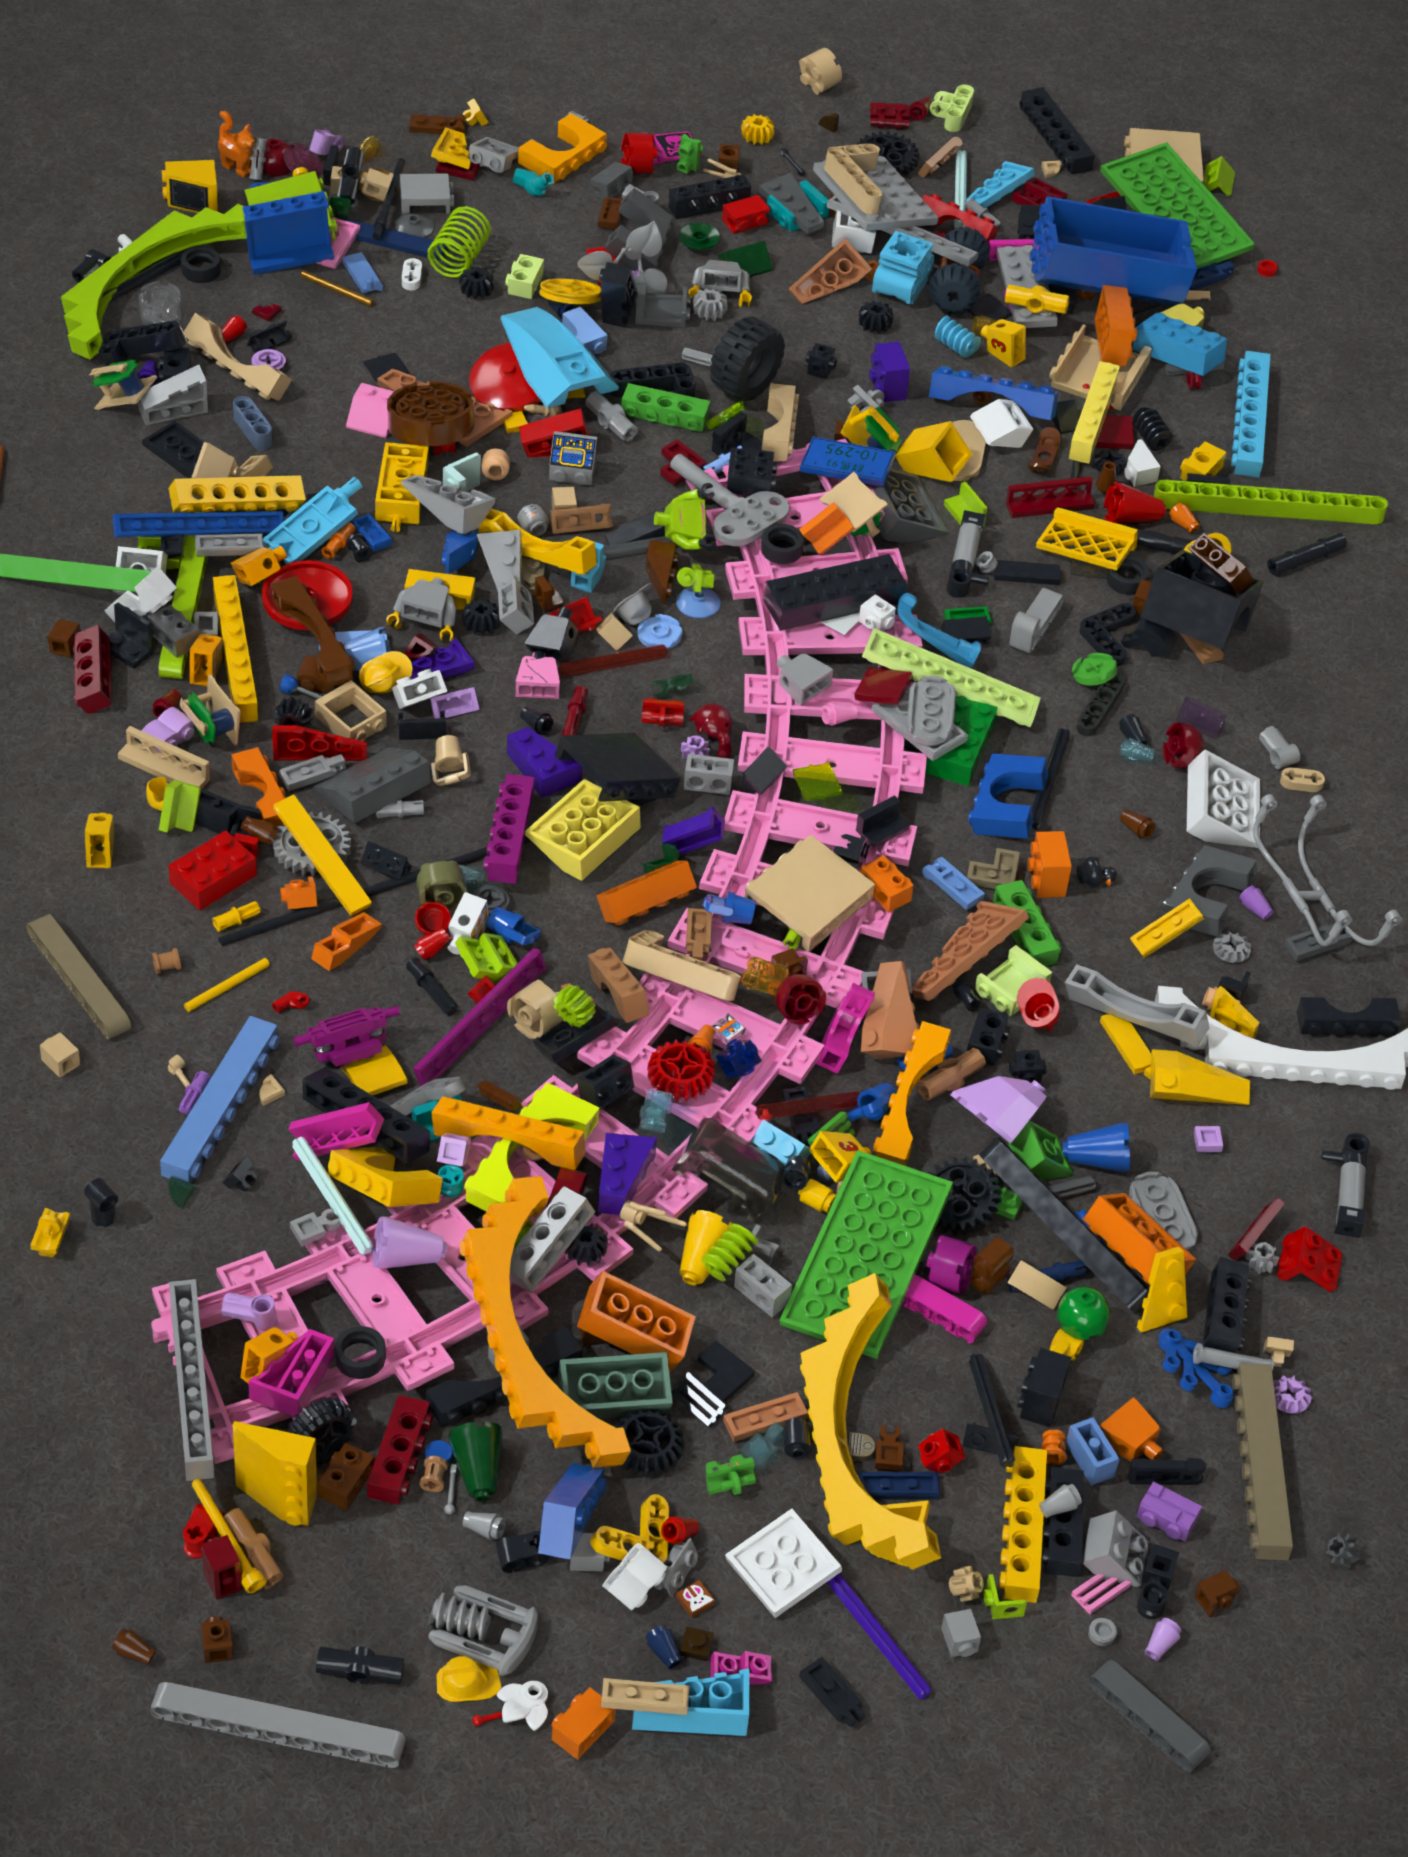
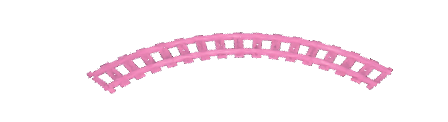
(418, 1349)

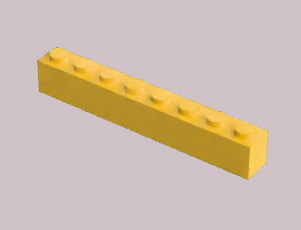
(235, 647)

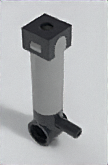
(965, 555)
(1352, 1184)

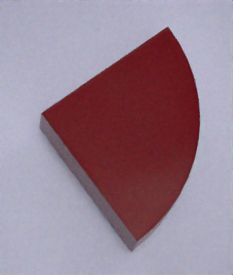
(267, 312)

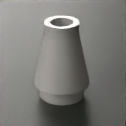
(1061, 1501)
(486, 1524)

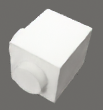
(877, 614)

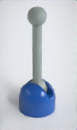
(290, 685)

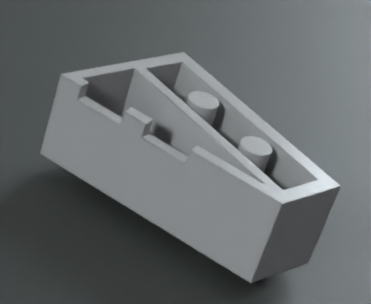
(175, 397)

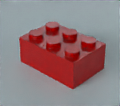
(212, 870)

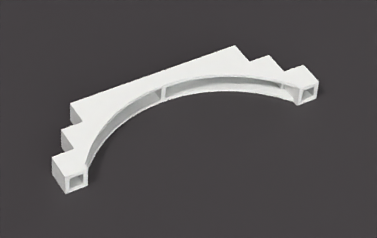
(1366, 1066)

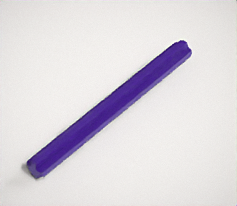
(880, 1636)

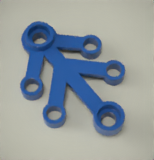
(1172, 1342)

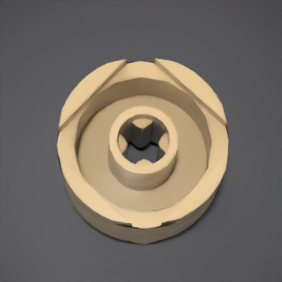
(820, 70)
(534, 1010)

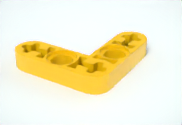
(616, 1549)

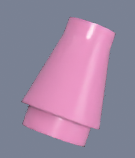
(837, 713)

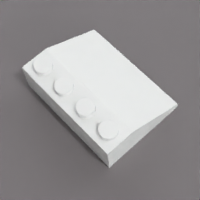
(1221, 801)

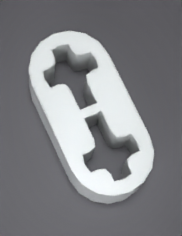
(414, 274)

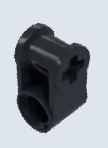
(520, 1552)

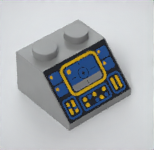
(573, 458)

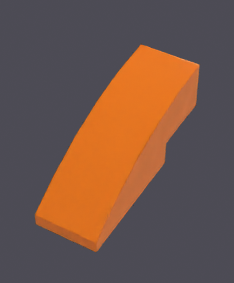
(345, 941)

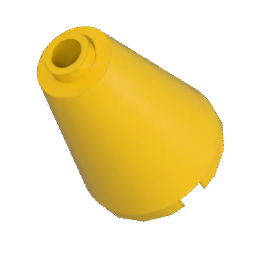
(701, 1235)

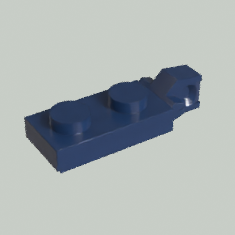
(1211, 274)

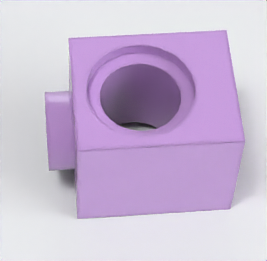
(454, 1149)

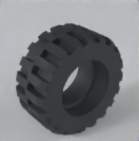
(747, 359)

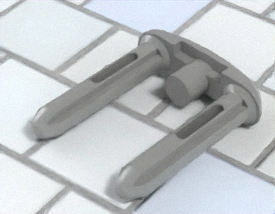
(518, 1642)

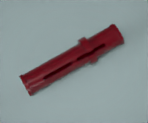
(576, 708)

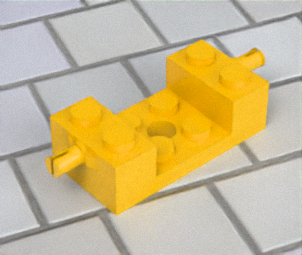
(393, 500)

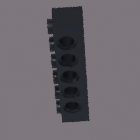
(1057, 130)
(397, 1134)

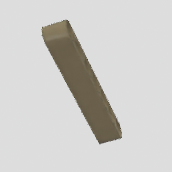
(79, 975)

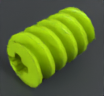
(727, 1250)

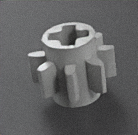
(1262, 1257)

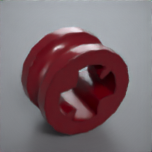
(1193, 380)

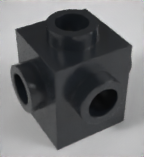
(824, 358)
(1027, 1066)

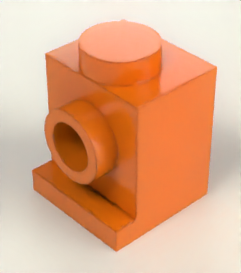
(299, 894)

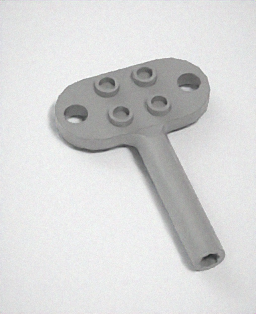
(742, 517)

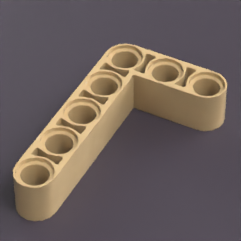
(846, 168)
(647, 954)

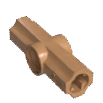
(951, 1074)
(255, 1546)

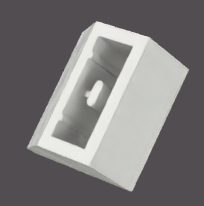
(1002, 424)

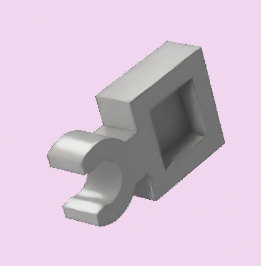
(312, 1228)

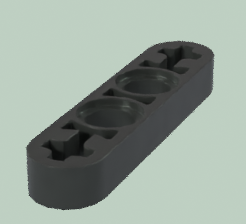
(1103, 706)

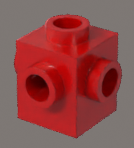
(941, 1451)

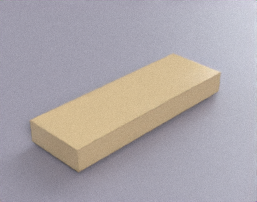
(645, 1696)

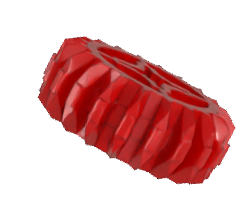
(696, 1072)

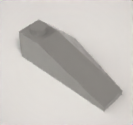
(453, 507)

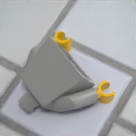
(723, 277)
(427, 604)

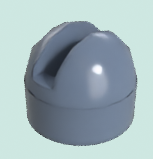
(823, 1177)

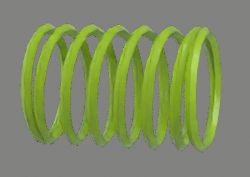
(440, 239)

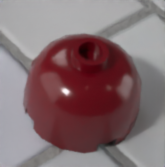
(274, 155)
(1183, 741)
(800, 998)

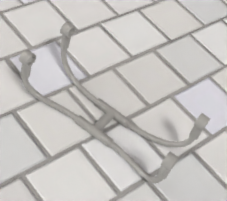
(1342, 918)

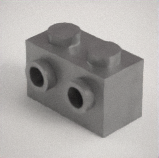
(173, 630)

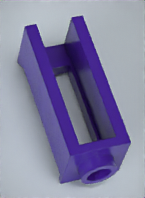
(695, 831)

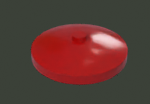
(500, 381)
(324, 583)

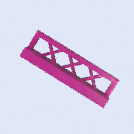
(338, 1126)

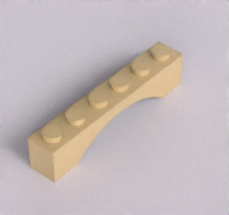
(209, 337)
(783, 406)

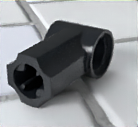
(92, 261)
(102, 1202)

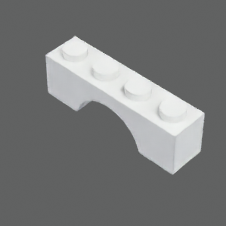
(152, 594)

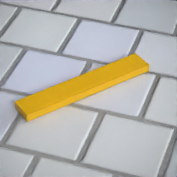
(322, 855)

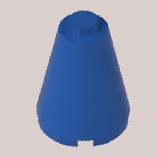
(1100, 1148)

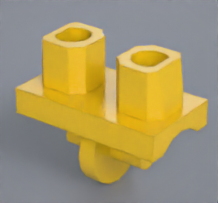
(50, 1232)

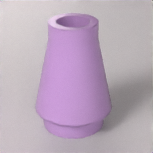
(1163, 1638)

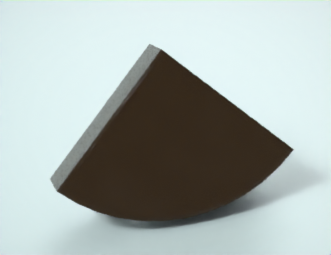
(830, 122)

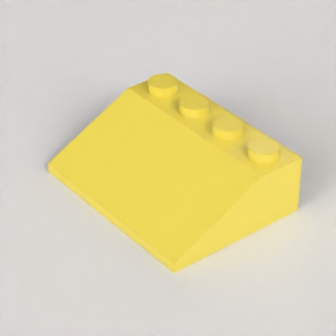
(583, 831)

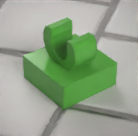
(1010, 1204)

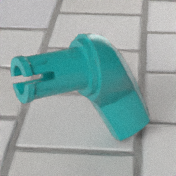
(533, 182)

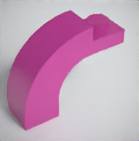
(843, 1027)

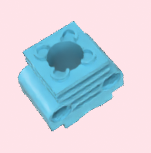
(903, 267)

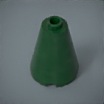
(477, 1457)

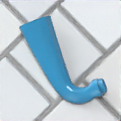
(956, 649)

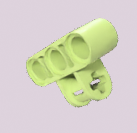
(953, 106)

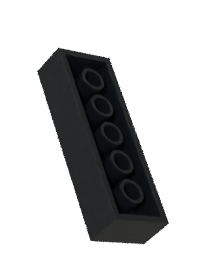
(832, 591)

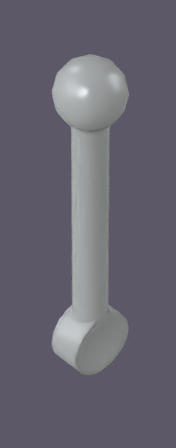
(449, 1508)

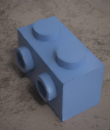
(1092, 1451)

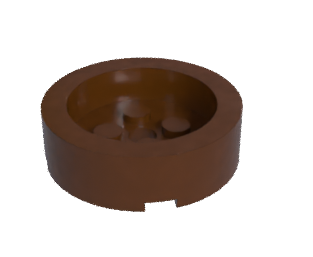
(430, 413)

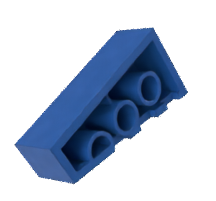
(569, 1509)

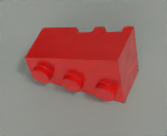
(538, 435)

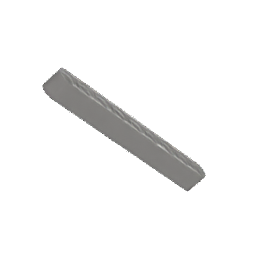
(278, 1724)

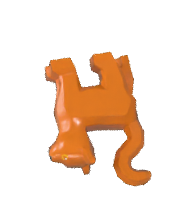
(235, 146)

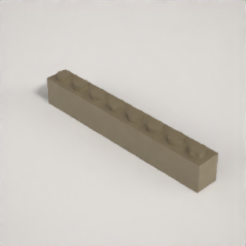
(1263, 1462)

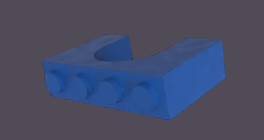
(1003, 774)

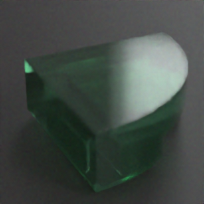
(180, 1191)

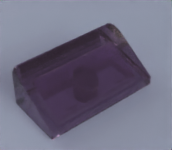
(1202, 717)

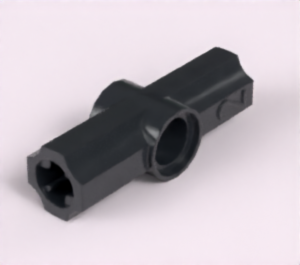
(351, 174)
(360, 1665)

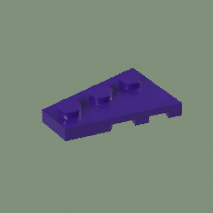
(448, 660)

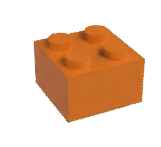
(1049, 864)

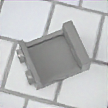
(425, 191)

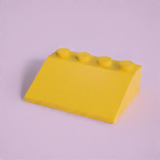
(276, 1470)

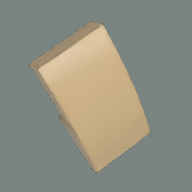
(1037, 1285)

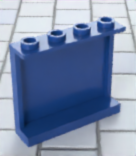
(287, 232)

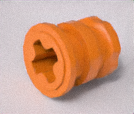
(1054, 1443)

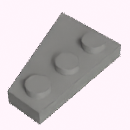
(503, 555)

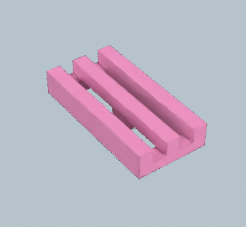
(1102, 1587)

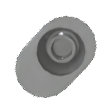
(635, 607)

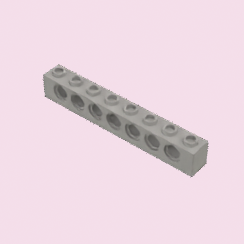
(191, 1380)

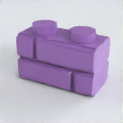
(1169, 1512)

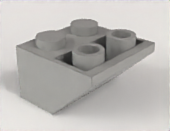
(1115, 1549)

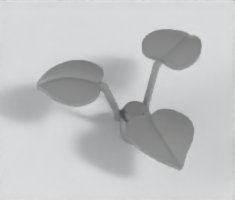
(641, 240)

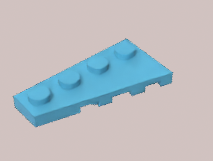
(1002, 183)

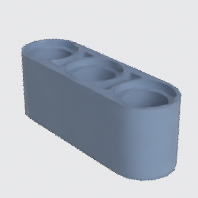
(252, 423)

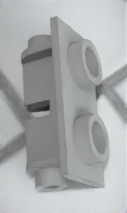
(682, 1559)

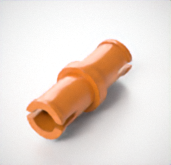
(338, 541)

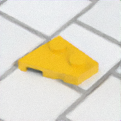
(1232, 1014)

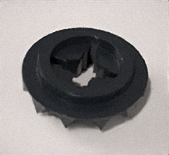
(1118, 459)

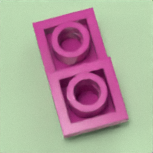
(758, 1665)

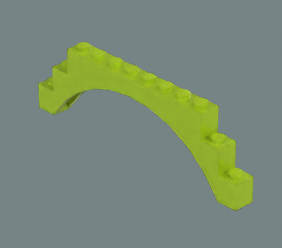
(174, 233)

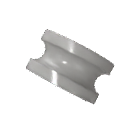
(986, 562)

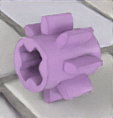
(694, 745)

